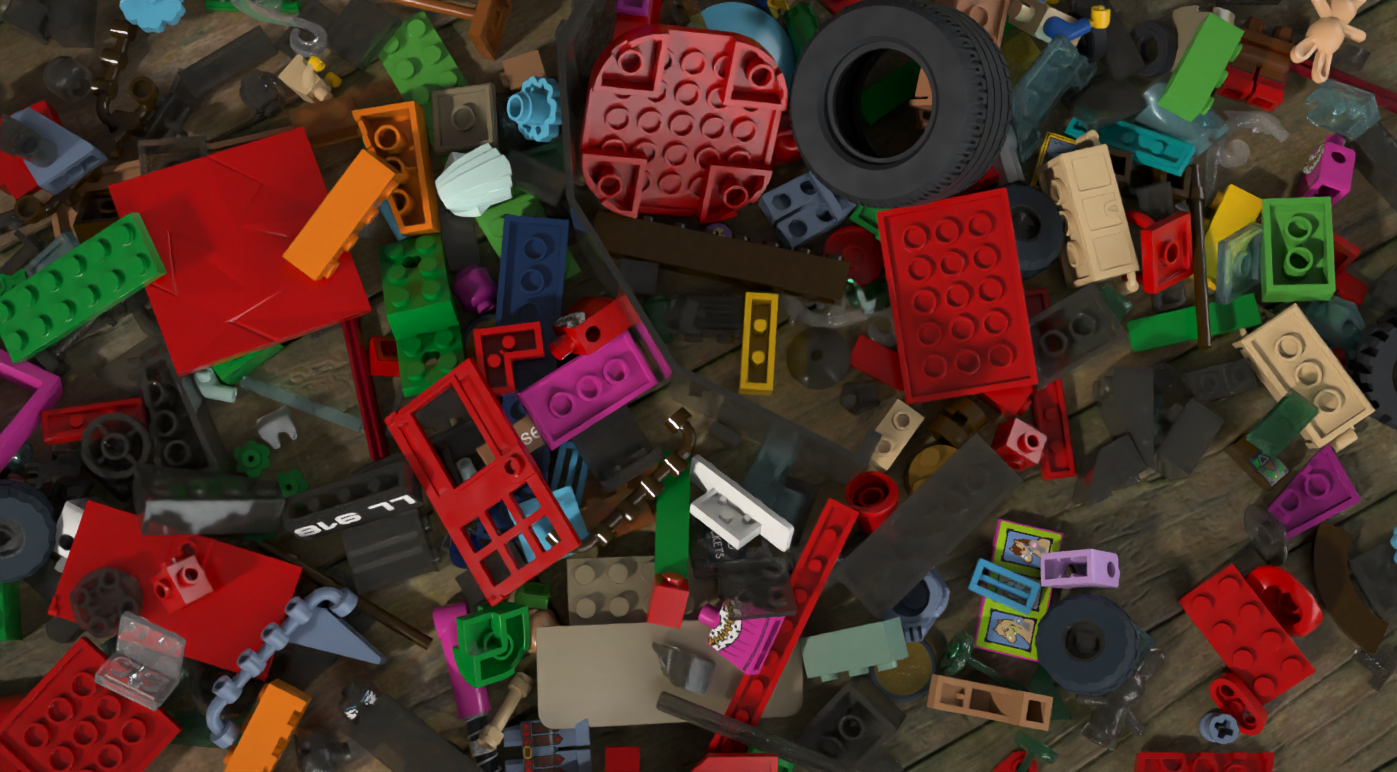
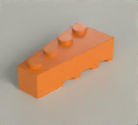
(401, 139)
(343, 214)
(268, 729)

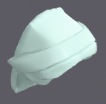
(474, 181)

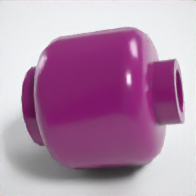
(476, 289)

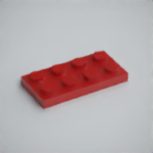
(1246, 634)

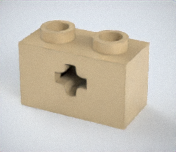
(897, 429)

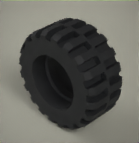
(1375, 366)

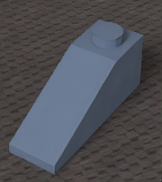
(333, 634)

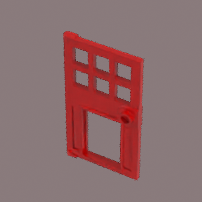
(486, 488)

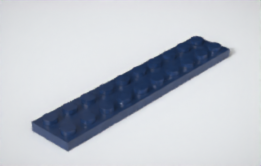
(529, 292)

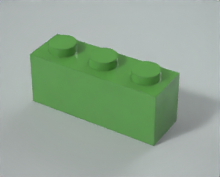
(1201, 68)

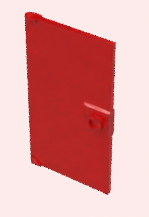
(246, 585)

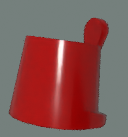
(873, 496)

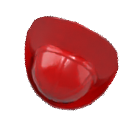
(1286, 599)

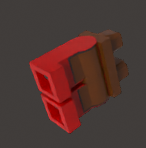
(1259, 67)

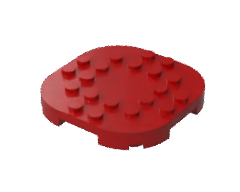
(681, 122)

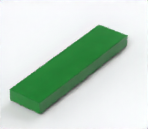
(1181, 324)

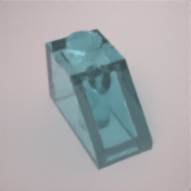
(1337, 323)

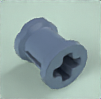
(1227, 722)

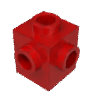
(1019, 444)
(180, 583)

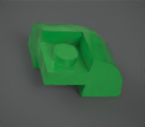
(491, 642)

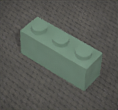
(854, 649)

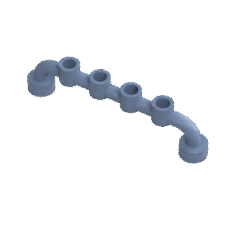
(253, 663)

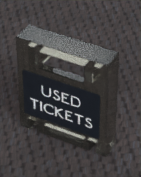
(709, 549)

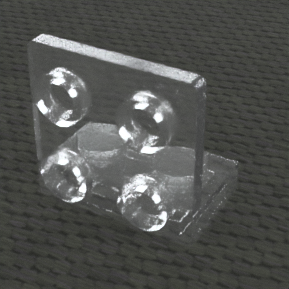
(144, 663)

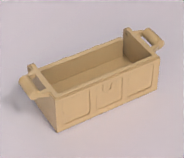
(1095, 222)
(1292, 354)

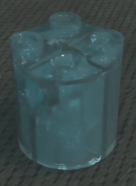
(1167, 123)

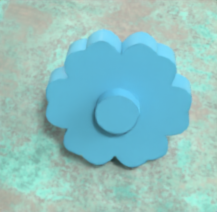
(153, 14)
(537, 109)

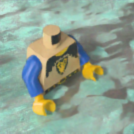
(1046, 21)

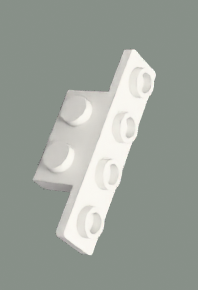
(733, 510)

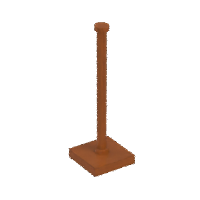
(487, 20)

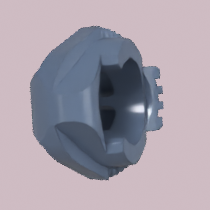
(921, 606)

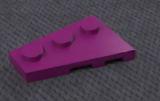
(1314, 493)

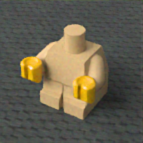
(303, 79)

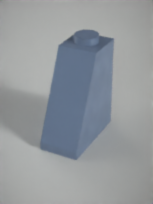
(74, 155)

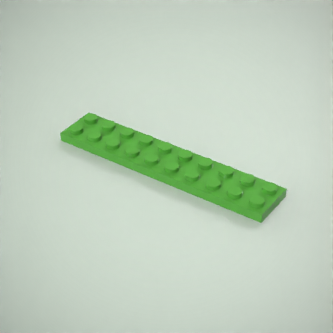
(421, 64)

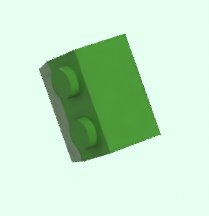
(1297, 250)

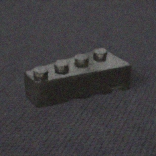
(204, 502)

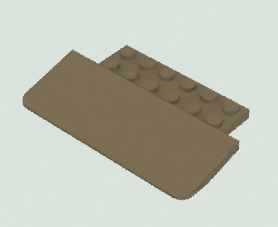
(606, 660)

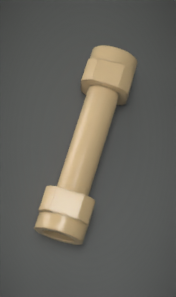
(492, 734)

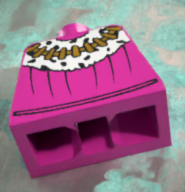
(1328, 171)
(740, 641)

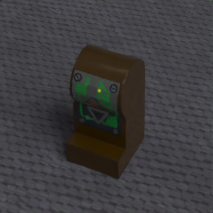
(1258, 465)

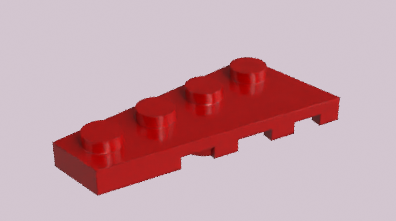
(1203, 762)

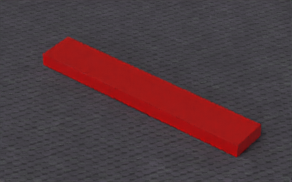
(1050, 410)

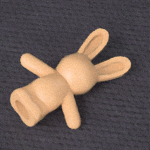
(1327, 35)

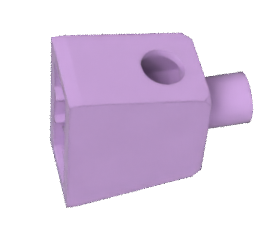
(1093, 569)

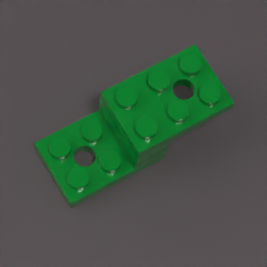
(421, 311)

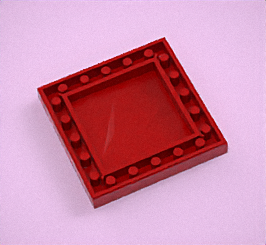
(223, 244)

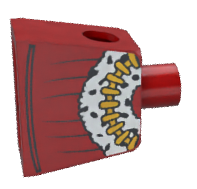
(588, 326)

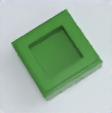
(534, 595)

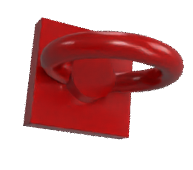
(1165, 250)

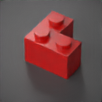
(502, 346)

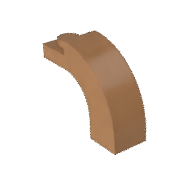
(990, 702)

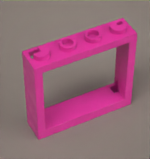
(47, 392)

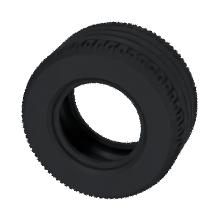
(968, 103)

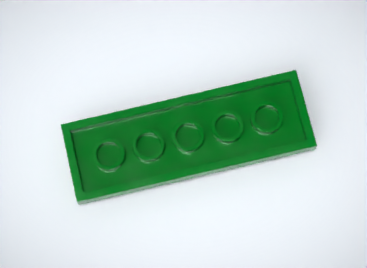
(78, 287)

